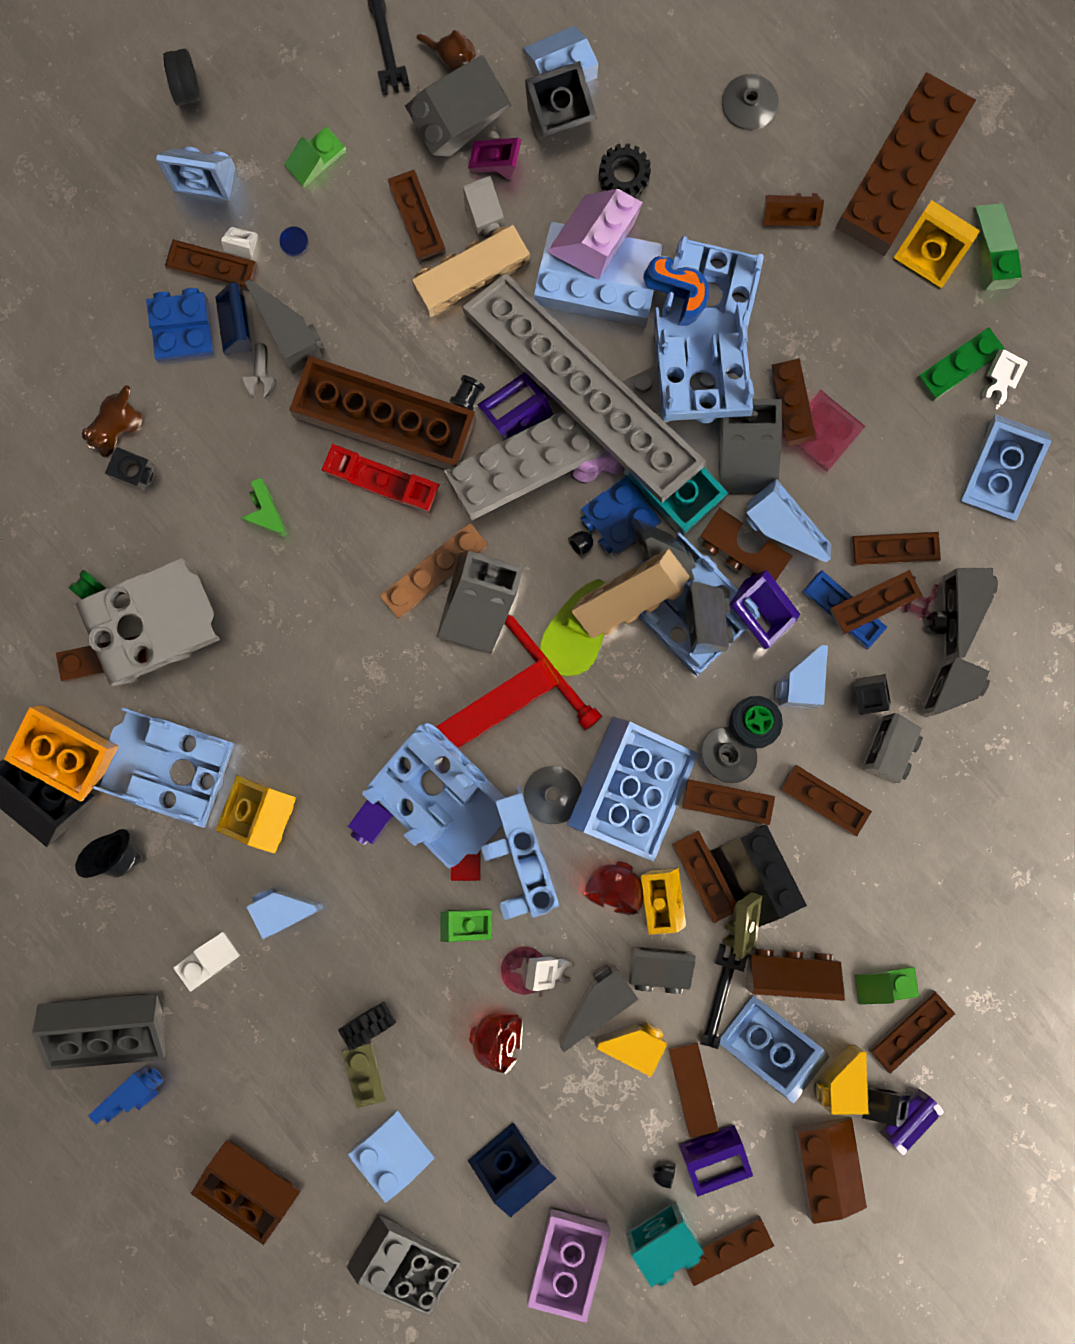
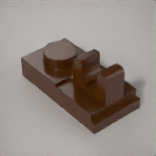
(793, 210)

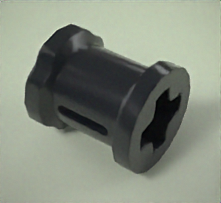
(471, 384)

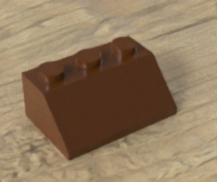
(795, 975)
(830, 1169)
(245, 1192)

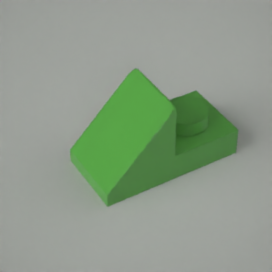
(314, 156)
(267, 517)
(465, 925)
(886, 986)

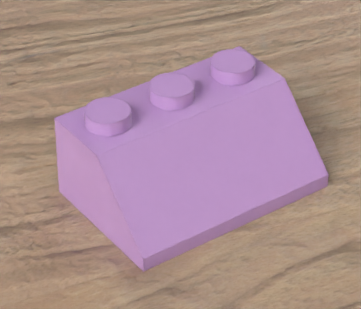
(596, 230)

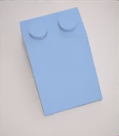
(198, 172)
(1006, 467)
(785, 521)
(774, 1049)

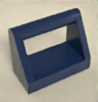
(233, 320)

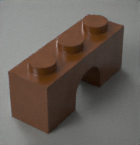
(721, 538)

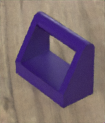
(521, 417)
(772, 604)
(921, 1115)
(711, 1150)

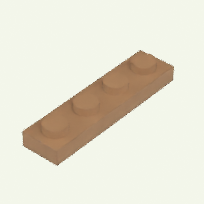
(432, 571)

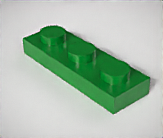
(960, 364)

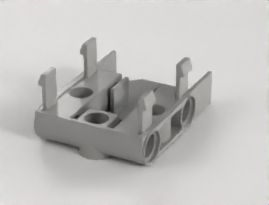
(173, 618)

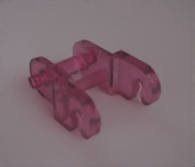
(924, 610)

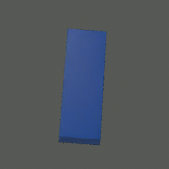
(827, 593)

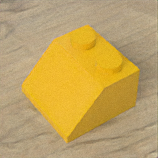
(936, 244)
(255, 814)
(634, 1046)
(845, 1083)

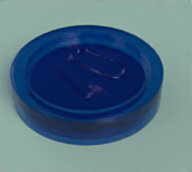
(293, 241)

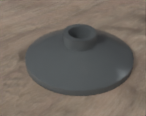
(746, 113)
(741, 758)
(536, 794)

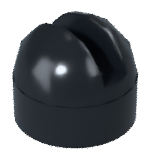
(581, 542)
(939, 622)
(664, 1175)

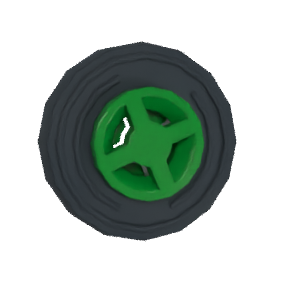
(765, 716)

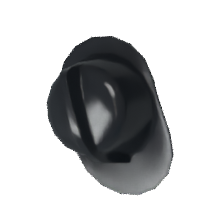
(108, 855)

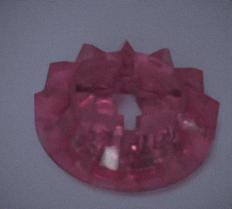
(512, 961)

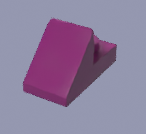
(495, 156)

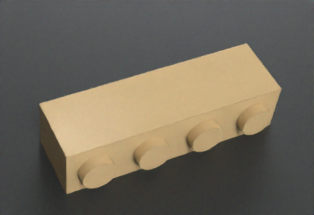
(471, 270)
(631, 594)

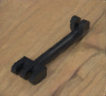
(392, 71)
(710, 1037)

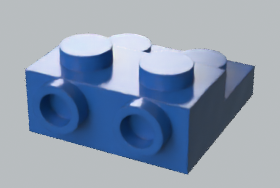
(180, 325)
(611, 515)
(134, 1092)

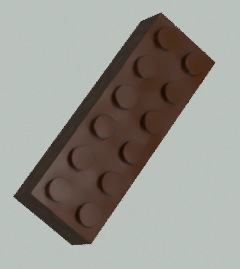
(905, 164)
(382, 413)

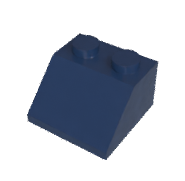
(511, 1170)

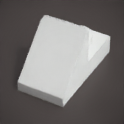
(206, 961)

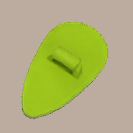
(567, 641)

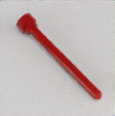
(586, 714)

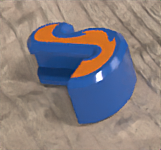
(683, 282)

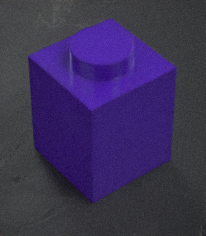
(369, 822)

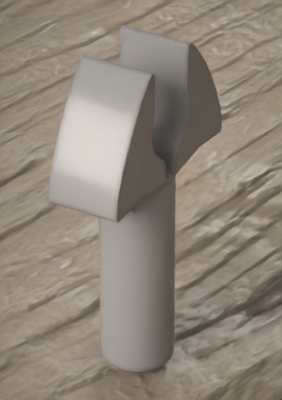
(259, 373)

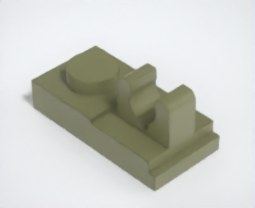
(745, 925)
(364, 1075)

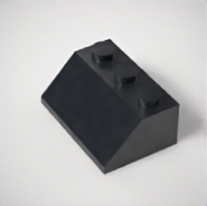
(37, 805)
(757, 866)

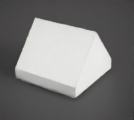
(239, 242)

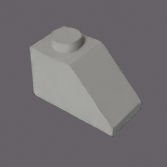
(483, 206)

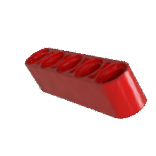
(499, 704)

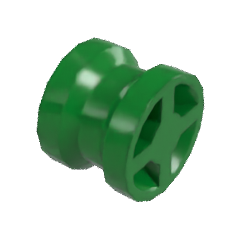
(86, 585)

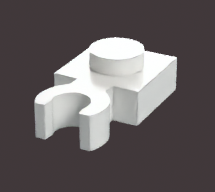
(1005, 373)
(545, 971)

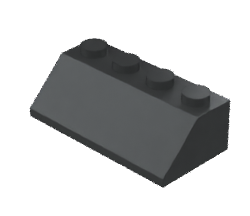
(100, 1031)

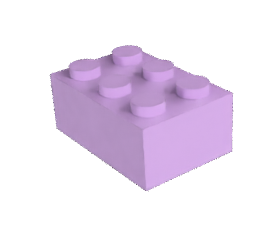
(568, 1265)

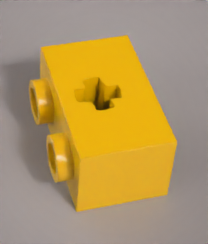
(663, 901)

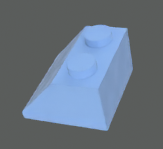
(561, 50)
(805, 682)
(279, 910)
(391, 1156)

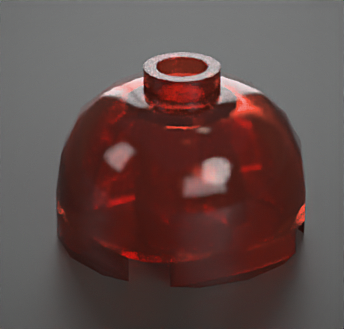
(616, 887)
(495, 1040)

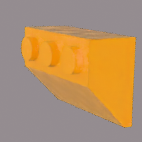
(60, 752)

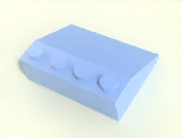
(615, 297)
(633, 788)

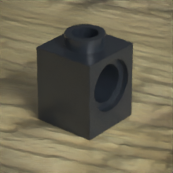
(122, 460)
(872, 694)
(887, 1106)

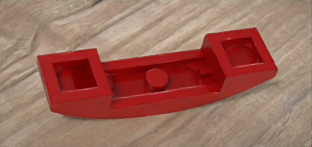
(380, 479)

